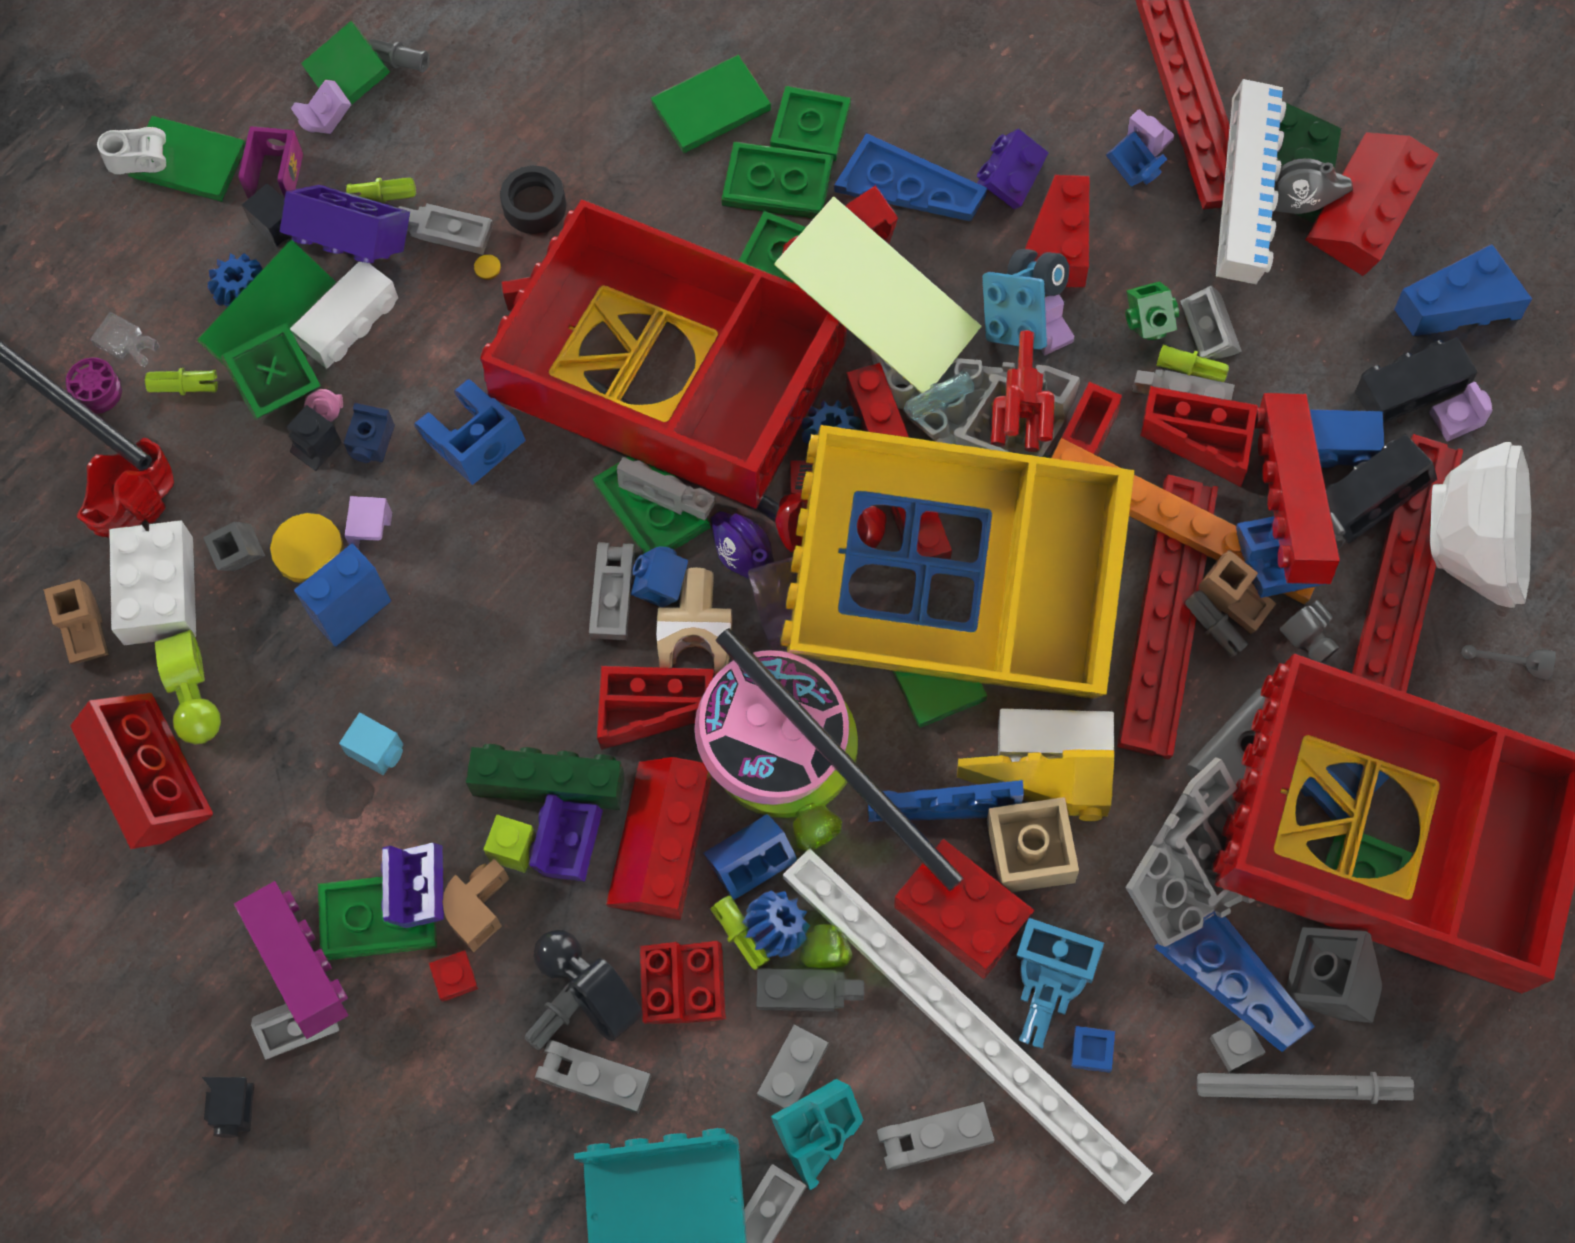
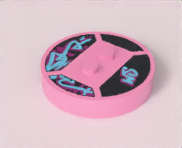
(754, 745)

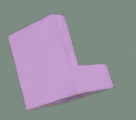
(1056, 328)
(366, 519)

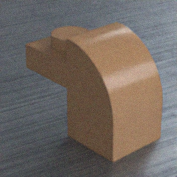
(1232, 592)
(79, 619)
(466, 907)

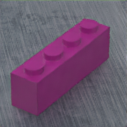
(291, 959)

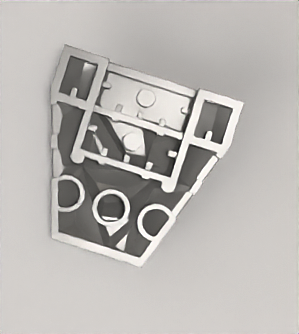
(970, 417)
(1176, 875)

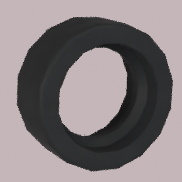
(529, 177)

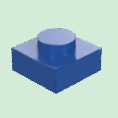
(1093, 1049)

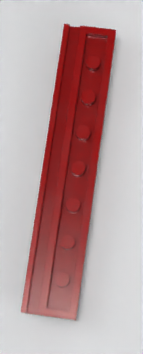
(1190, 93)
(1402, 582)
(1164, 635)

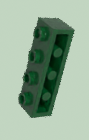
(534, 775)

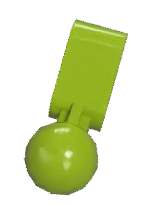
(180, 671)

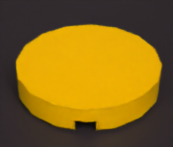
(305, 545)

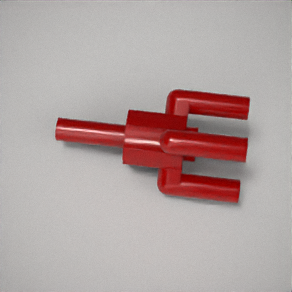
(1024, 400)

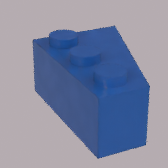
(1463, 294)

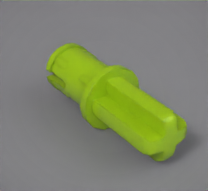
(385, 190)
(1191, 364)
(181, 381)
(731, 919)

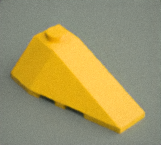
(1079, 776)

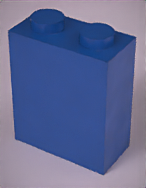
(343, 594)

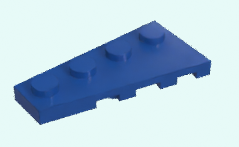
(909, 181)
(954, 802)
(1238, 978)

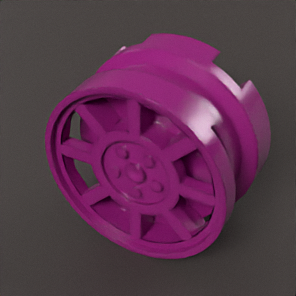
(94, 385)

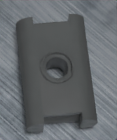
(1228, 741)

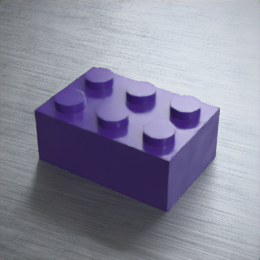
(344, 223)

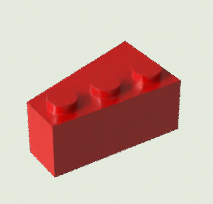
(1202, 430)

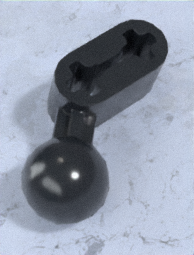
(594, 986)

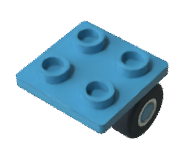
(1017, 298)

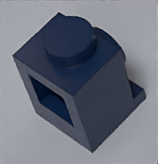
(377, 424)

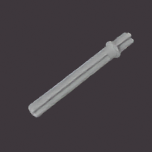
(1305, 1086)

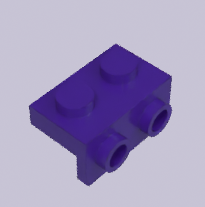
(1012, 167)
(565, 839)
(412, 885)

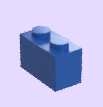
(1347, 436)

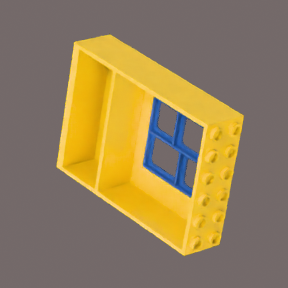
(1040, 577)

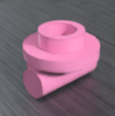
(325, 403)

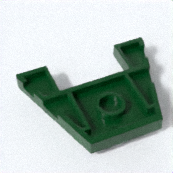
(1310, 139)

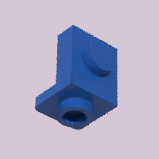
(1135, 160)

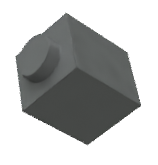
(234, 546)

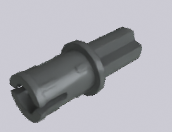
(402, 56)
(1216, 623)
(556, 1014)

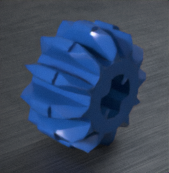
(232, 278)
(828, 416)
(776, 924)

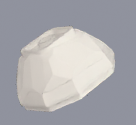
(1485, 524)

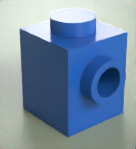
(659, 576)

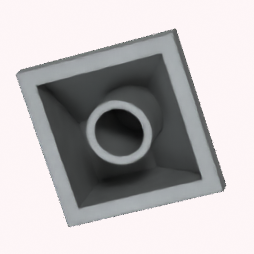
(1336, 974)

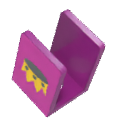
(258, 146)

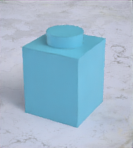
(372, 744)

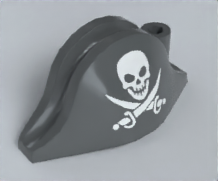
(1309, 185)

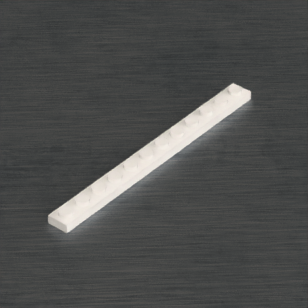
(968, 1027)

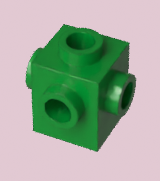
(1151, 311)

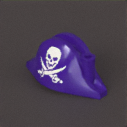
(740, 543)

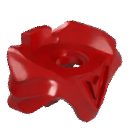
(122, 494)
(869, 525)

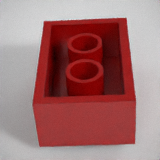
(973, 920)

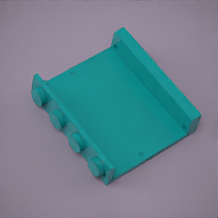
(665, 1190)

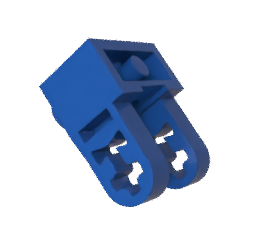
(481, 441)

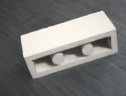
(345, 313)
(1053, 731)

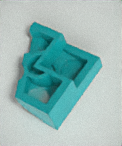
(817, 1128)

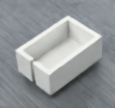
(152, 582)

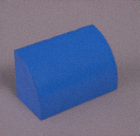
(751, 856)

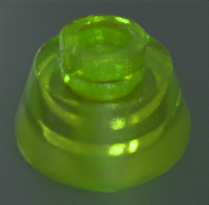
(815, 826)
(826, 948)

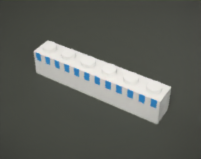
(1250, 182)

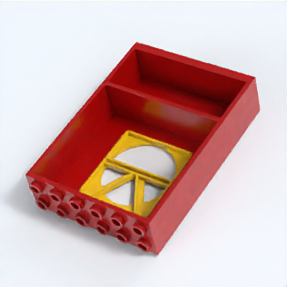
(754, 339)
(1491, 808)

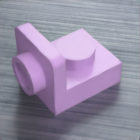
(323, 110)
(1150, 131)
(1462, 412)

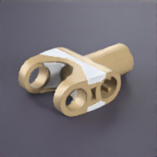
(693, 622)

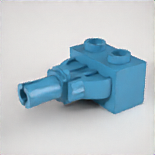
(1055, 966)

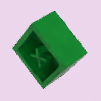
(270, 371)

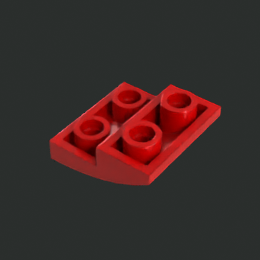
(682, 982)

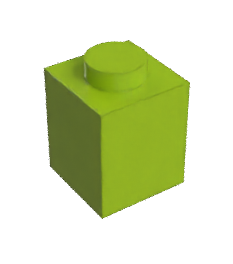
(510, 843)

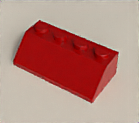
(1385, 181)
(140, 769)
(660, 837)

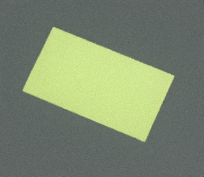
(878, 295)

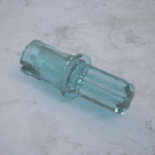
(939, 396)

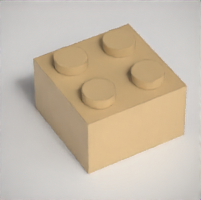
(1032, 845)

